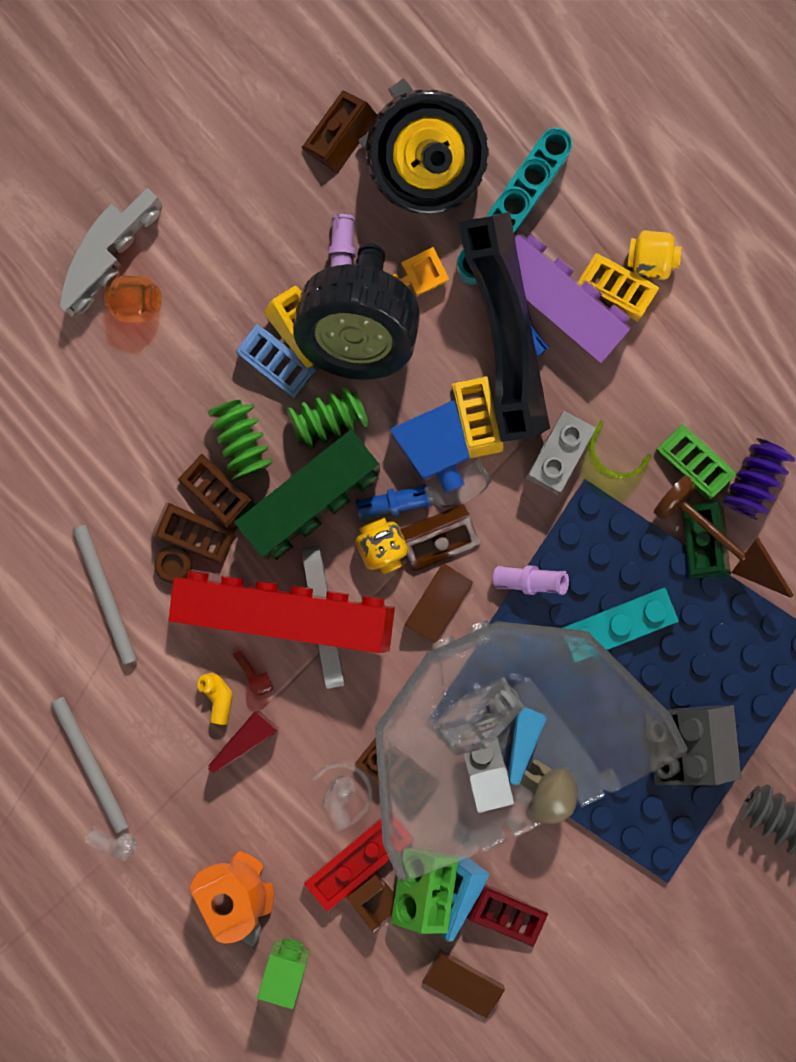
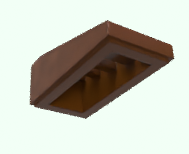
(196, 470)
(198, 521)

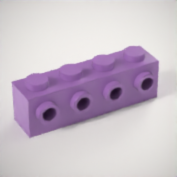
(567, 302)

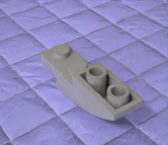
(94, 259)

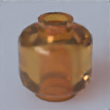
(133, 298)

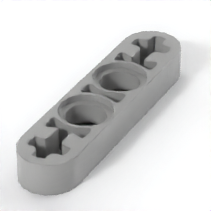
(316, 579)

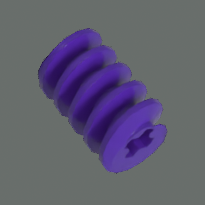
(758, 478)

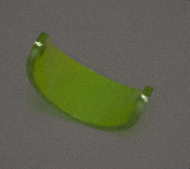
(602, 469)

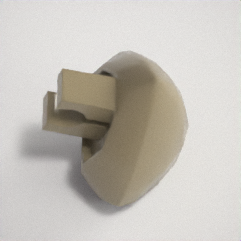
(554, 793)

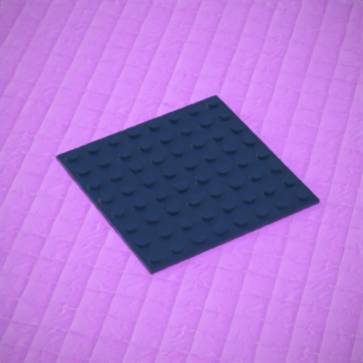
(721, 652)

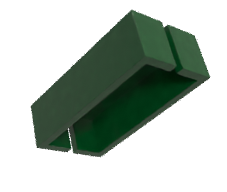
(308, 496)

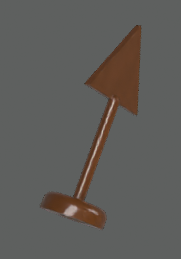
(753, 565)

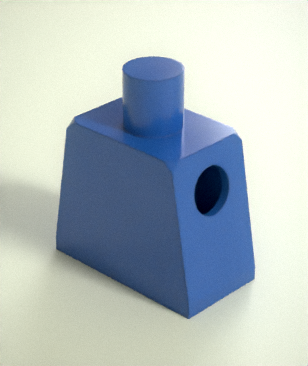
(435, 445)

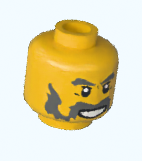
(654, 254)
(381, 545)

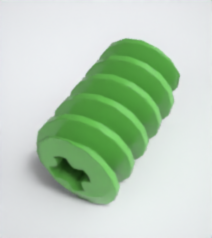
(327, 417)
(239, 438)

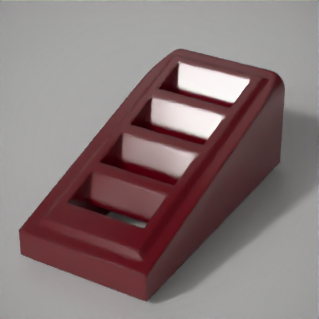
(251, 734)
(496, 896)

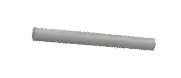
(104, 594)
(89, 764)

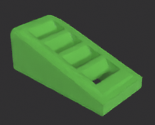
(705, 452)

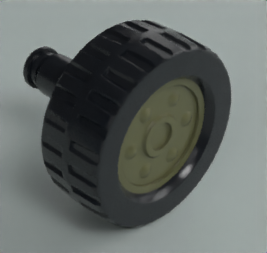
(357, 319)

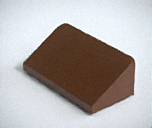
(340, 130)
(439, 537)
(438, 603)
(463, 984)

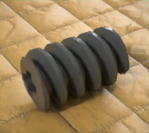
(773, 813)

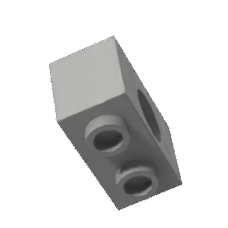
(560, 453)

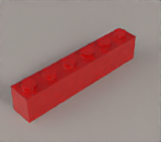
(282, 614)

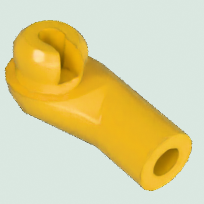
(219, 695)

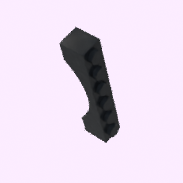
(495, 264)

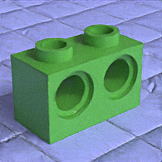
(425, 901)
(284, 973)

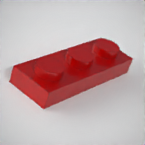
(349, 867)

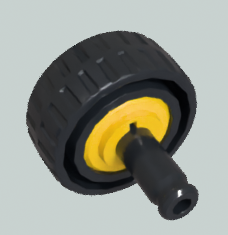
(426, 151)

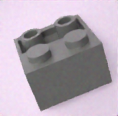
(711, 747)

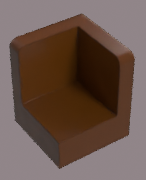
(373, 901)

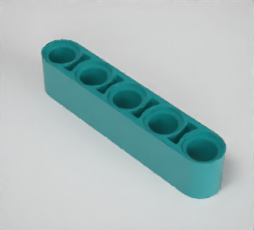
(521, 190)

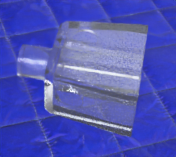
(467, 728)

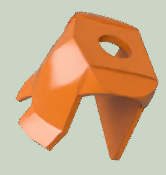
(244, 886)

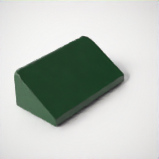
(704, 553)

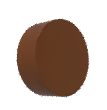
(172, 563)

